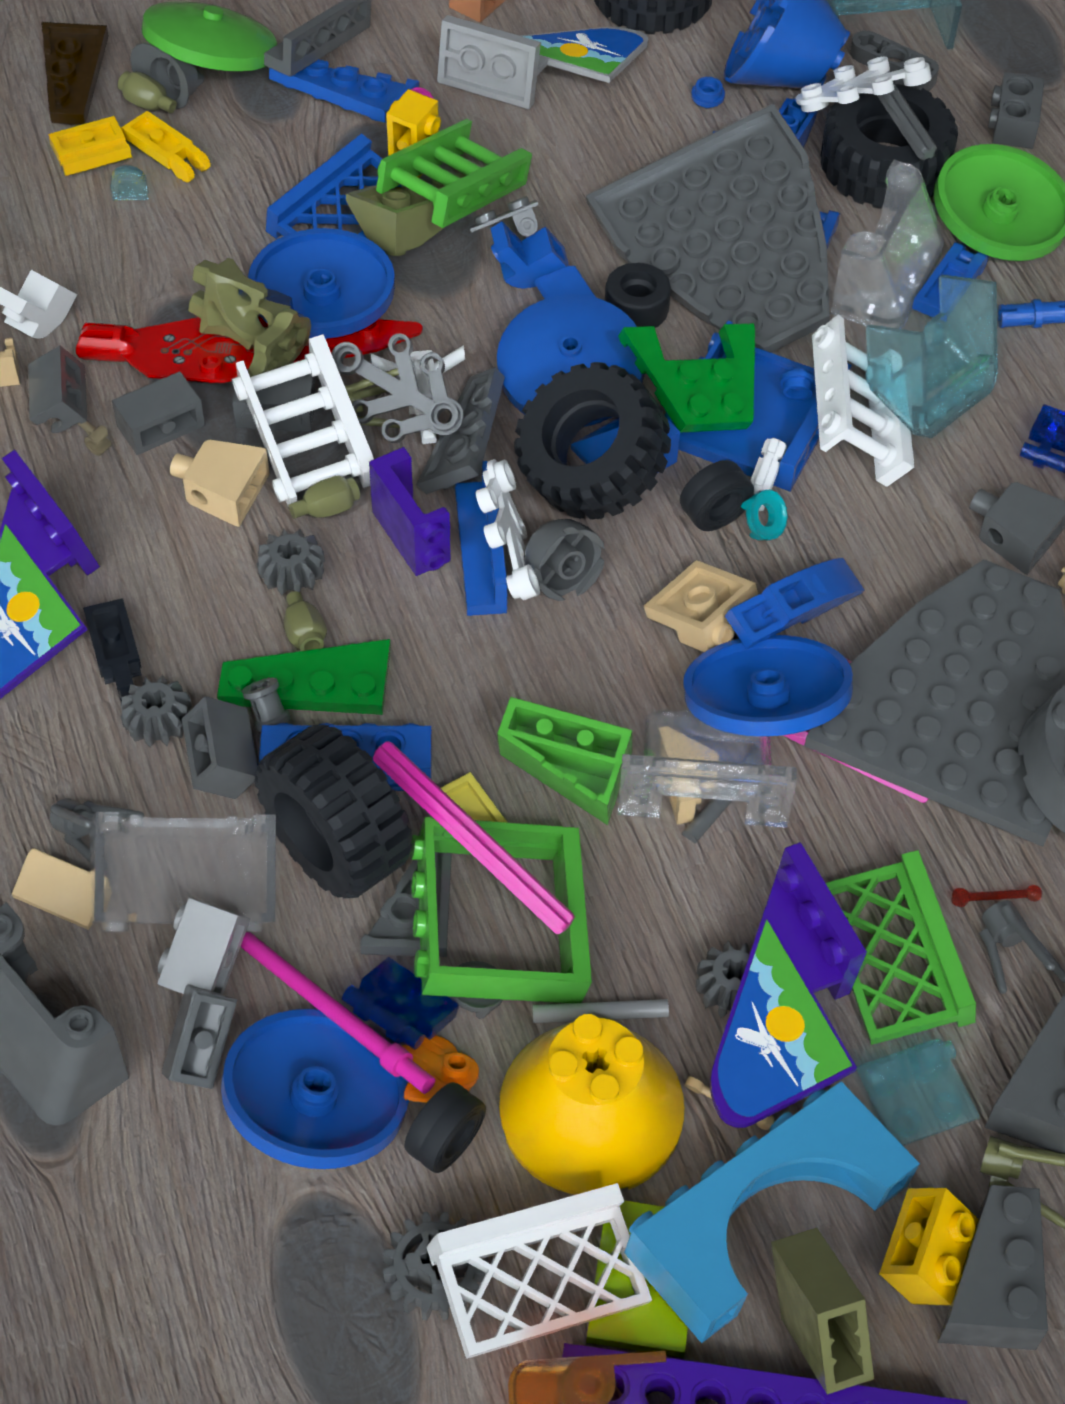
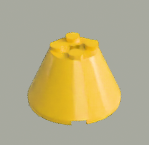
(591, 1107)

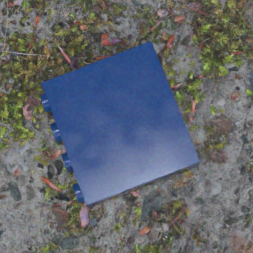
(774, 417)

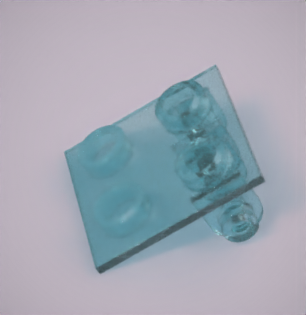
(918, 1091)

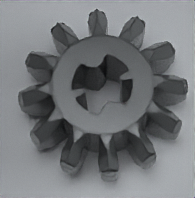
(290, 561)
(155, 711)
(721, 976)

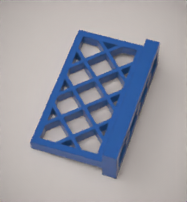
(320, 187)

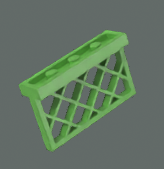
(935, 948)

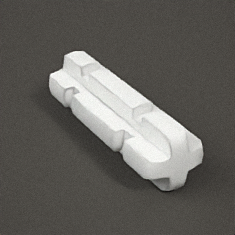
(768, 466)

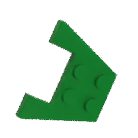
(701, 391)

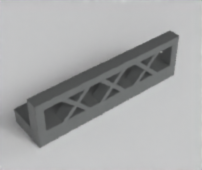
(319, 36)

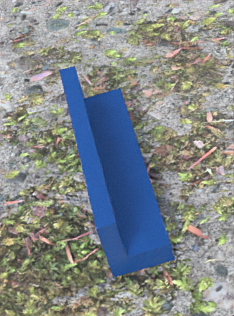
(482, 566)

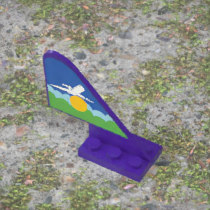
(34, 545)
(777, 1033)

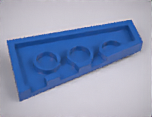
(347, 88)

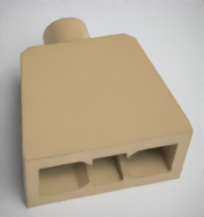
(223, 478)

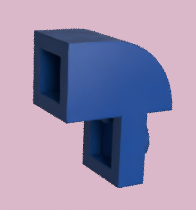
(529, 258)

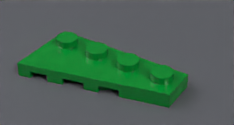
(321, 679)

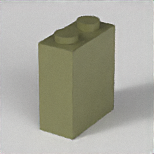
(823, 1310)

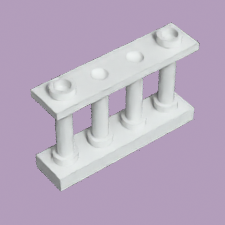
(330, 396)
(890, 437)

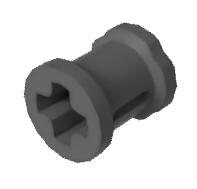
(266, 702)

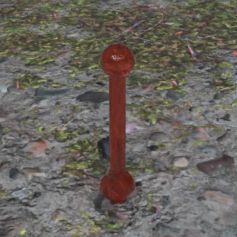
(961, 896)

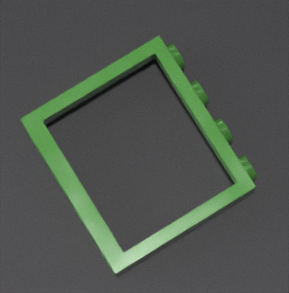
(521, 841)

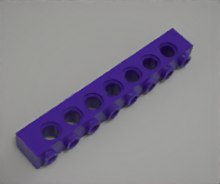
(691, 1381)

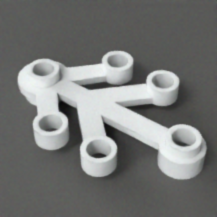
(875, 81)
(507, 527)

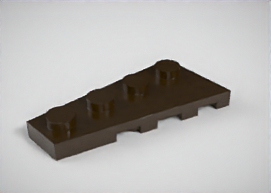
(72, 68)

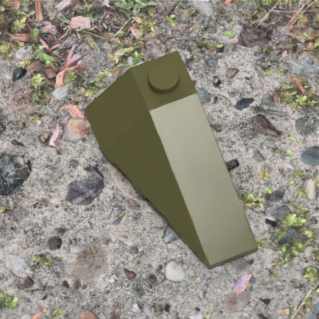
(396, 218)

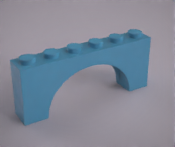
(685, 1242)

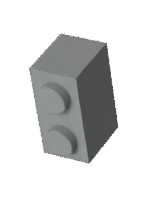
(202, 947)

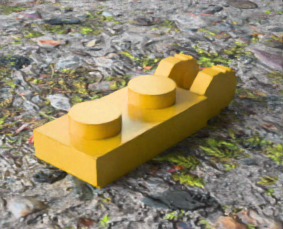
(165, 145)

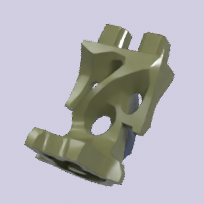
(232, 310)

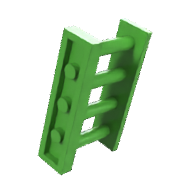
(462, 194)

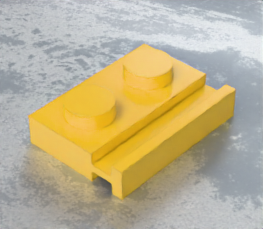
(90, 145)

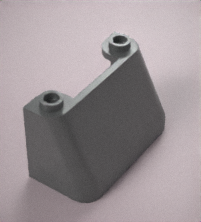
(51, 1061)

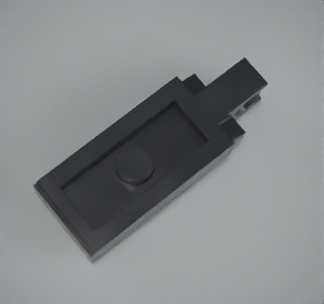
(113, 644)

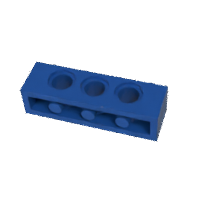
(409, 738)

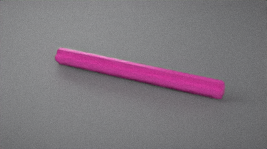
(473, 838)

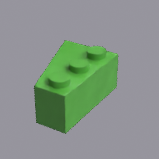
(566, 753)

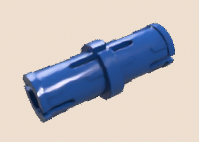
(1031, 314)

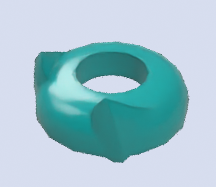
(776, 511)

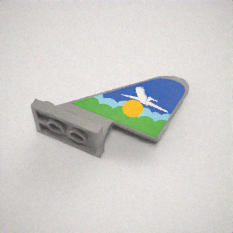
(508, 64)

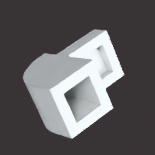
(38, 306)

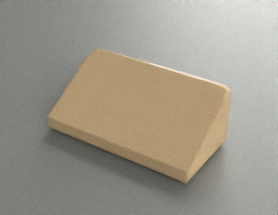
(55, 888)

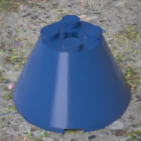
(787, 45)

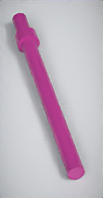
(392, 1056)

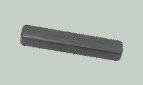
(908, 124)

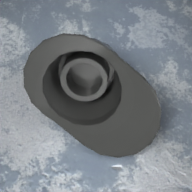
(176, 76)

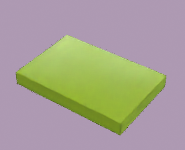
(643, 1327)

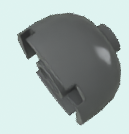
(564, 557)

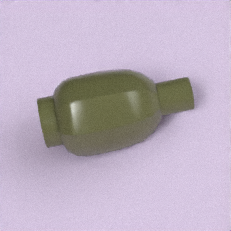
(145, 92)
(326, 498)
(303, 623)

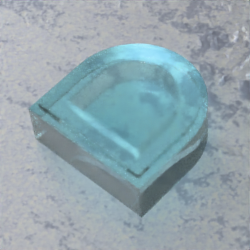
(129, 184)

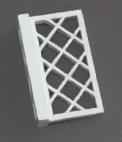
(525, 1228)

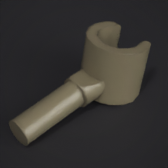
(96, 439)

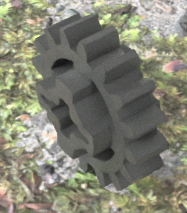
(417, 1271)

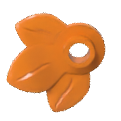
(443, 1063)

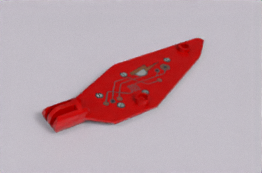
(206, 357)

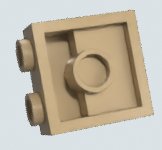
(698, 604)

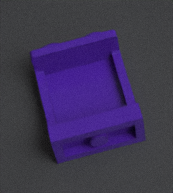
(417, 536)

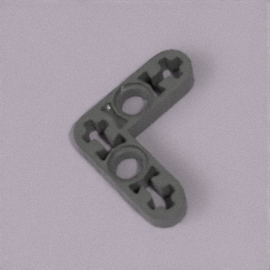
(870, 45)

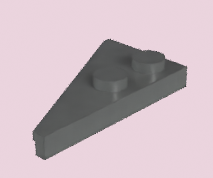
(394, 928)

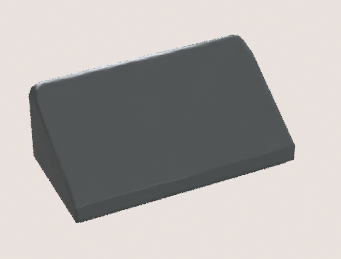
(199, 1037)

